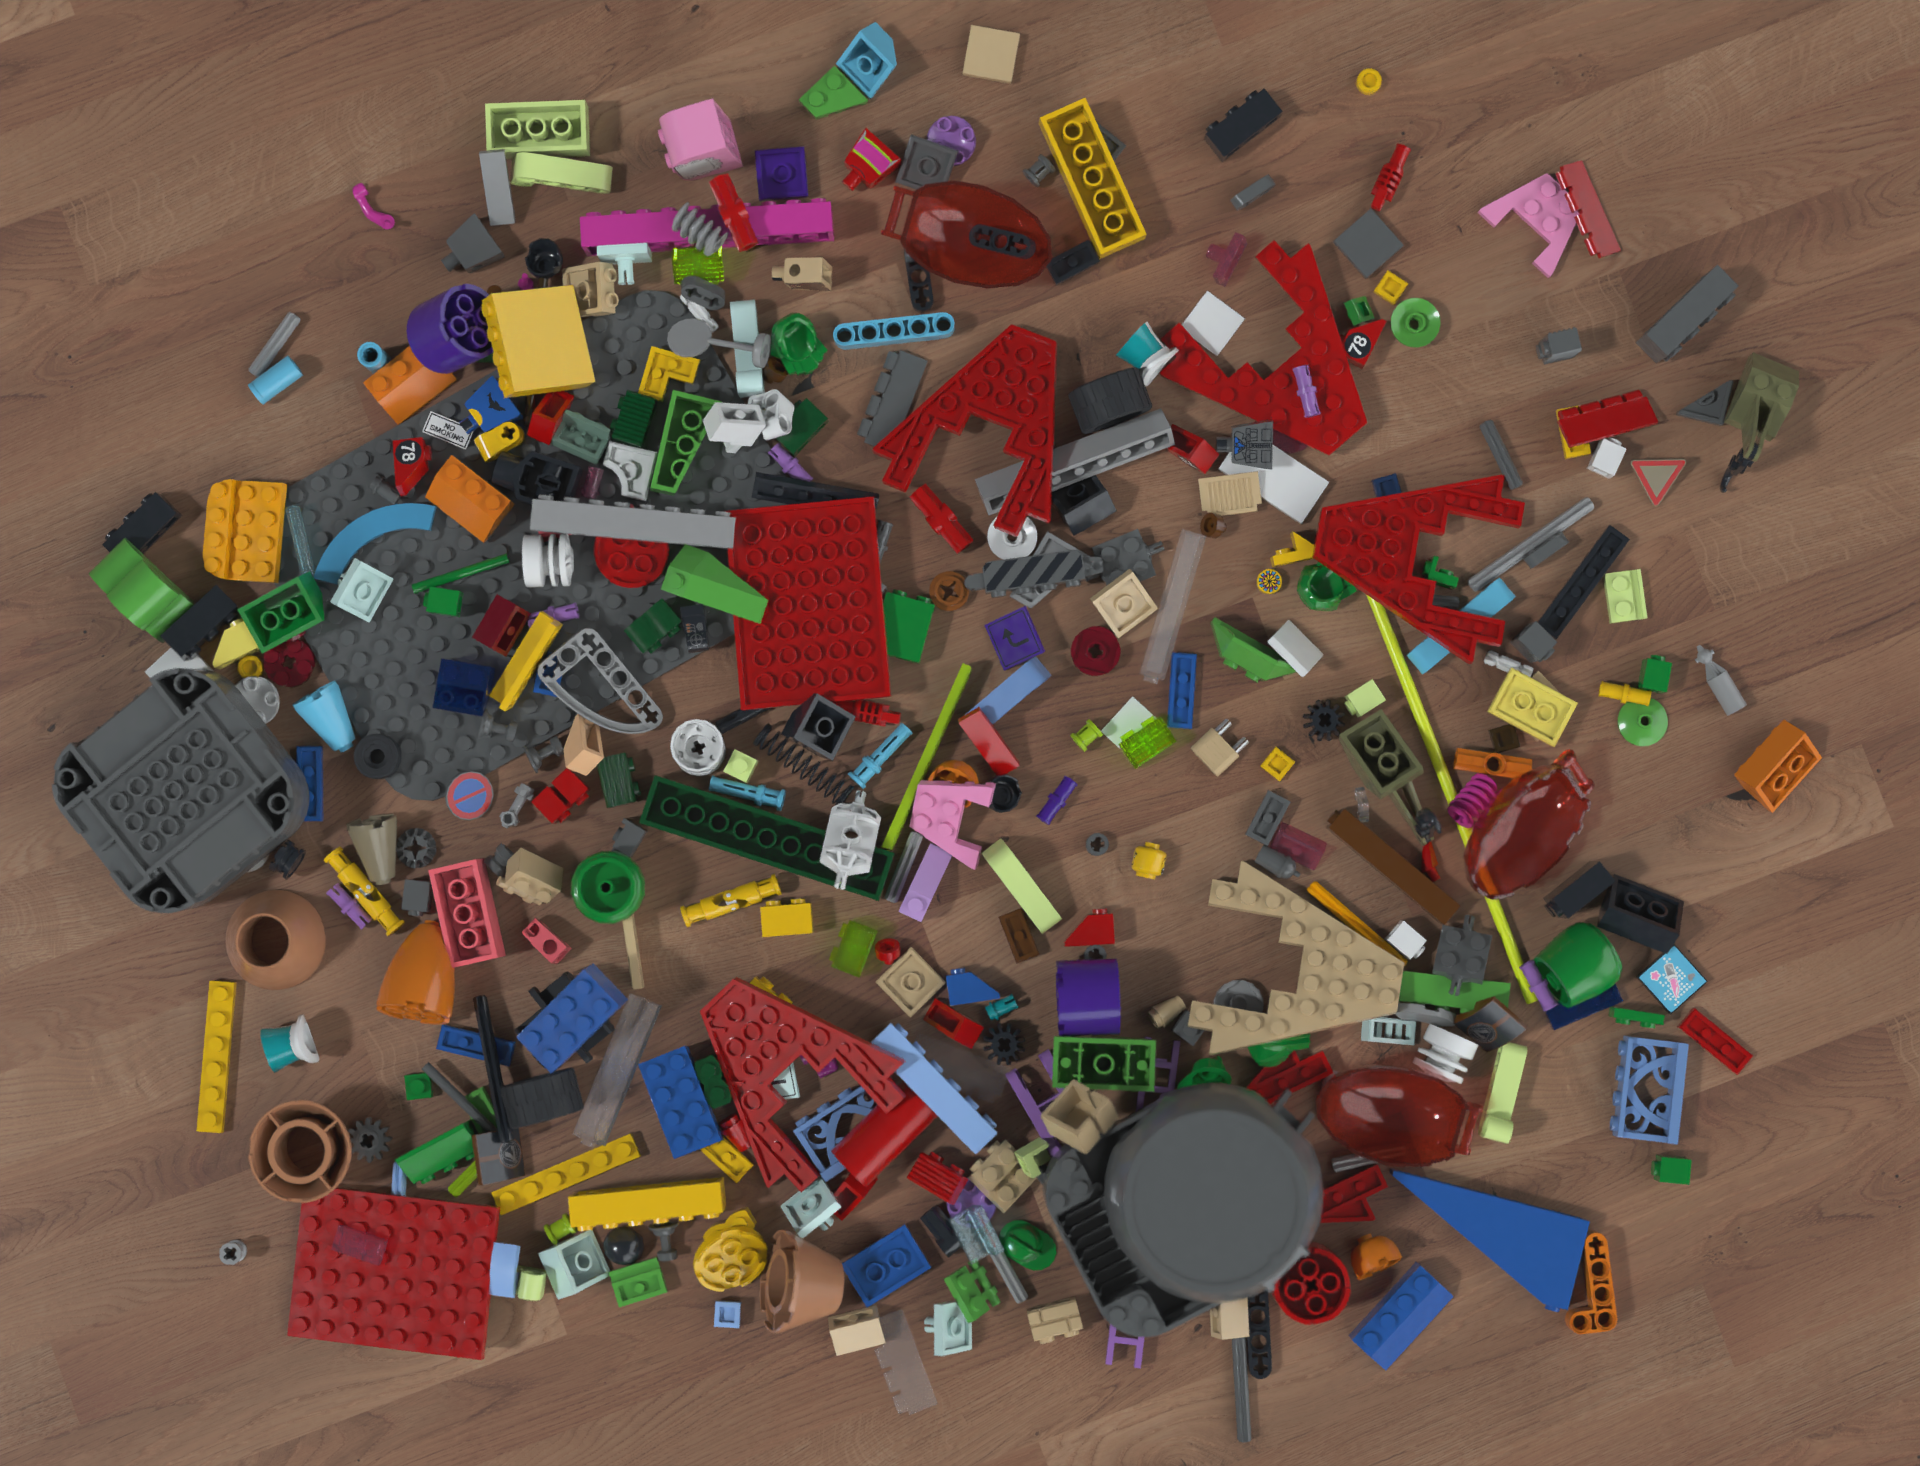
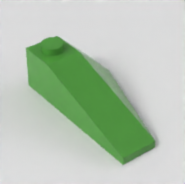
(706, 580)

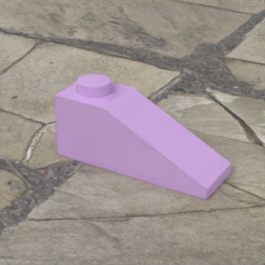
(925, 882)

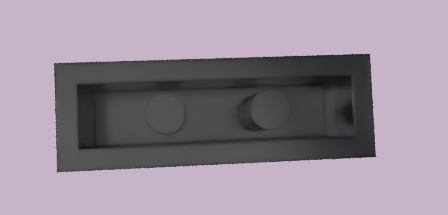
(1242, 124)
(145, 524)
(200, 624)

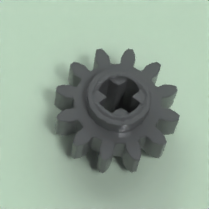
(378, 1143)

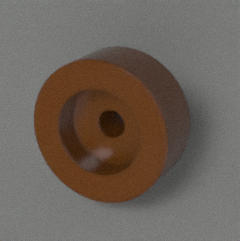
(774, 371)
(1212, 525)

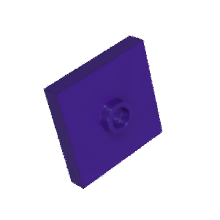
(781, 173)

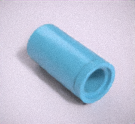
(368, 351)
(275, 380)

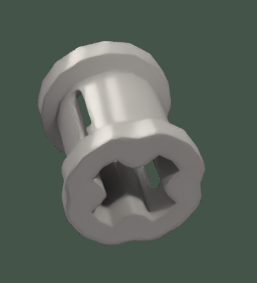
(239, 1254)

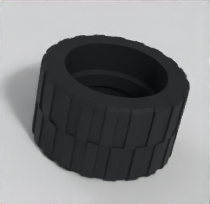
(1110, 400)
(542, 1098)

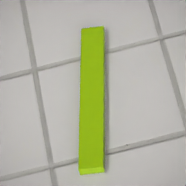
(927, 756)

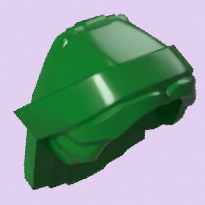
(797, 344)
(1322, 588)
(1276, 1052)

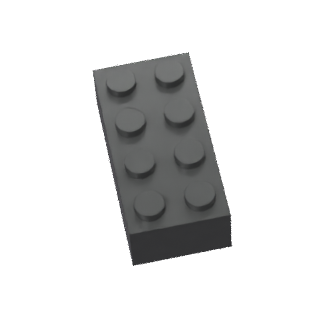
(1692, 309)

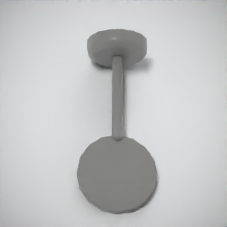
(693, 337)

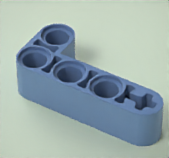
(1013, 689)

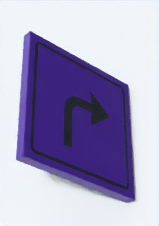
(1014, 638)

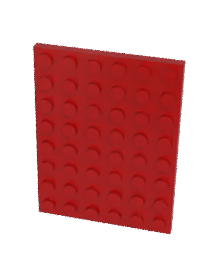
(822, 608)
(424, 1293)

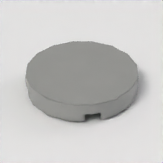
(1239, 995)

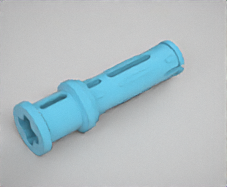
(872, 763)
(759, 794)

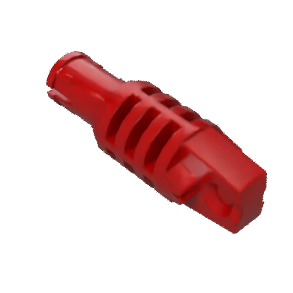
(1389, 177)
(870, 712)

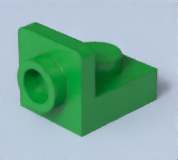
(1443, 578)

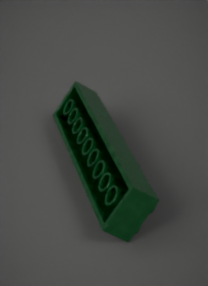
(753, 834)

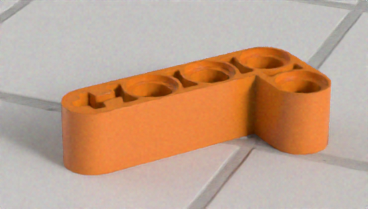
(1592, 1282)

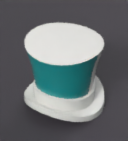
(1146, 353)
(288, 1044)

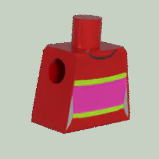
(869, 162)

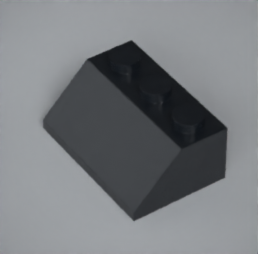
(1641, 914)

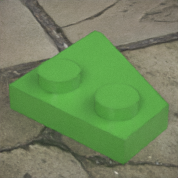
(831, 95)

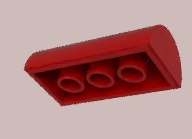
(883, 1136)

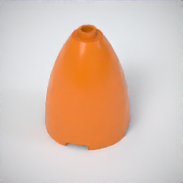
(419, 979)

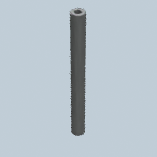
(463, 1102)

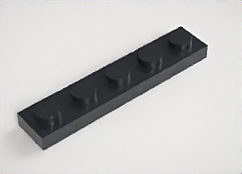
(798, 491)
(1583, 581)

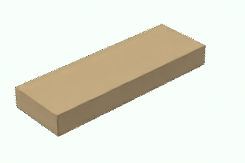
(633, 953)

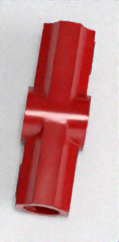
(733, 212)
(941, 518)

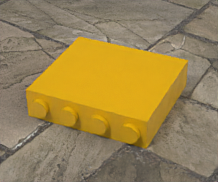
(538, 341)

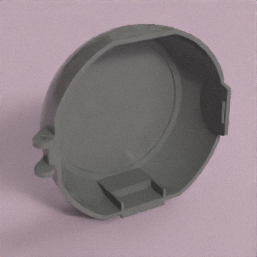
(1215, 1192)

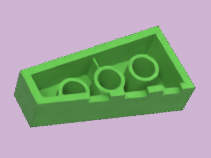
(680, 440)

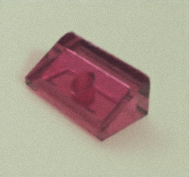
(1299, 845)

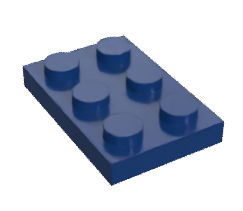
(886, 1265)

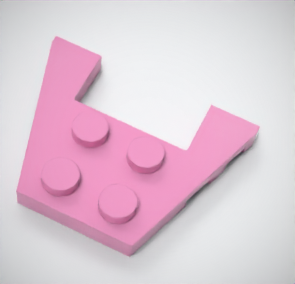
(1544, 210)
(939, 815)

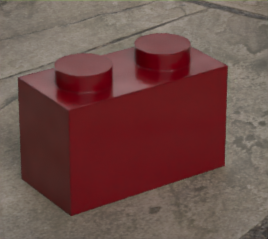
(501, 625)

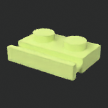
(1625, 596)

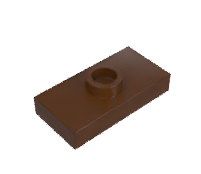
(1019, 935)

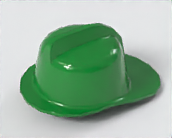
(1207, 1071)
(1027, 1245)

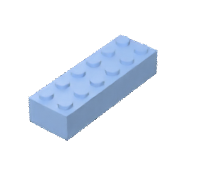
(936, 1091)

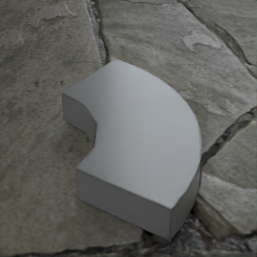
(1417, 1012)

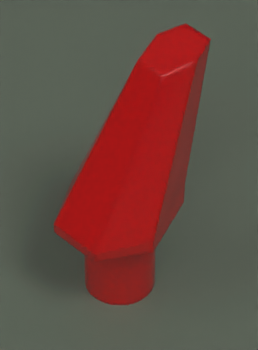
(1429, 862)

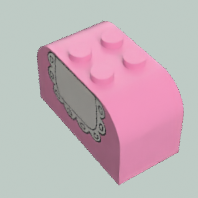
(699, 141)

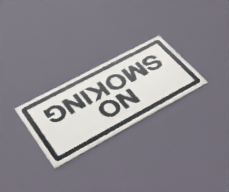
(446, 430)

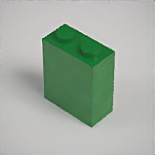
(906, 624)

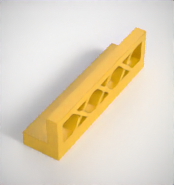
(525, 660)

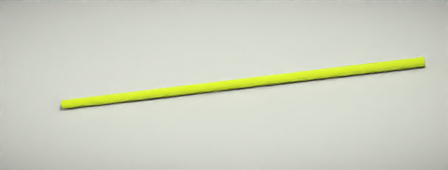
(1445, 781)

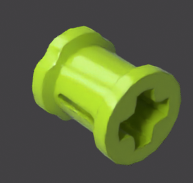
(1086, 735)
(559, 1229)

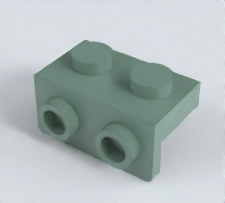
(581, 437)

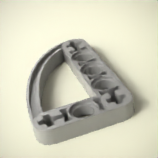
(607, 671)

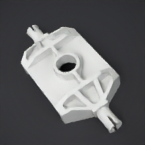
(845, 854)

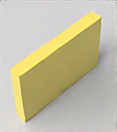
(1532, 707)

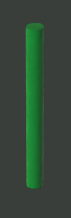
(460, 573)

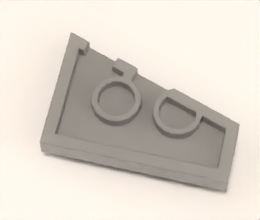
(1049, 544)

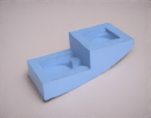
(503, 1270)

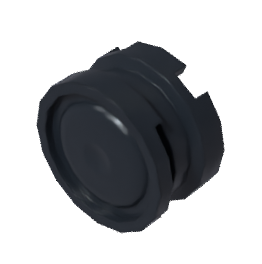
(287, 859)

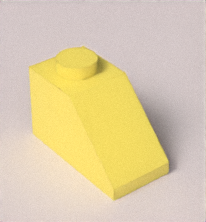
(234, 645)

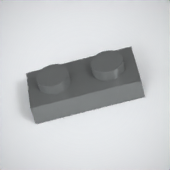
(1267, 818)

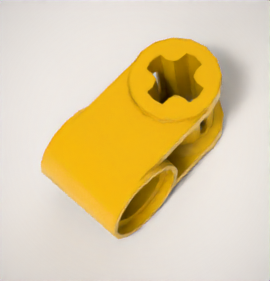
(496, 440)

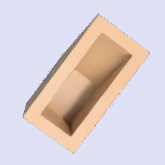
(583, 746)

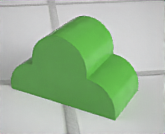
(140, 589)
(1104, 1062)

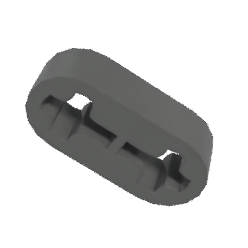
(1253, 192)
(703, 292)
(1546, 550)

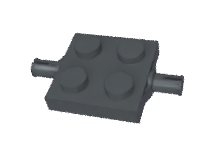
(1126, 553)
(1462, 955)

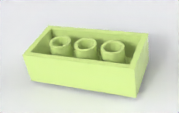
(539, 128)

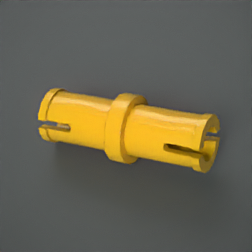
(1624, 693)

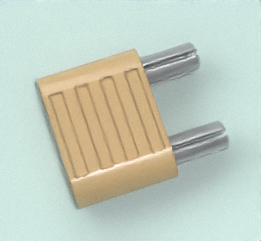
(1216, 751)

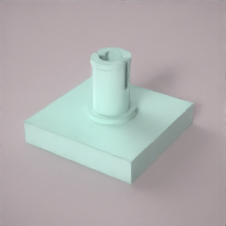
(625, 256)
(361, 590)
(811, 1208)
(950, 1329)

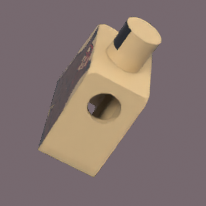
(805, 274)

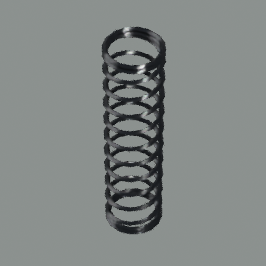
(761, 738)

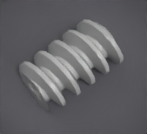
(697, 230)

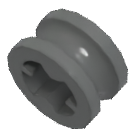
(1102, 850)
(1101, 951)

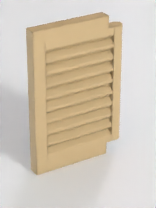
(1230, 493)

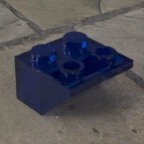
(463, 687)

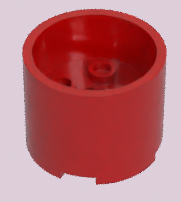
(1317, 1303)

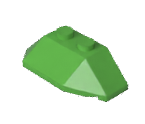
(1248, 654)

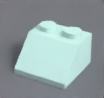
(574, 1264)

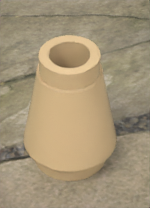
(1166, 1011)

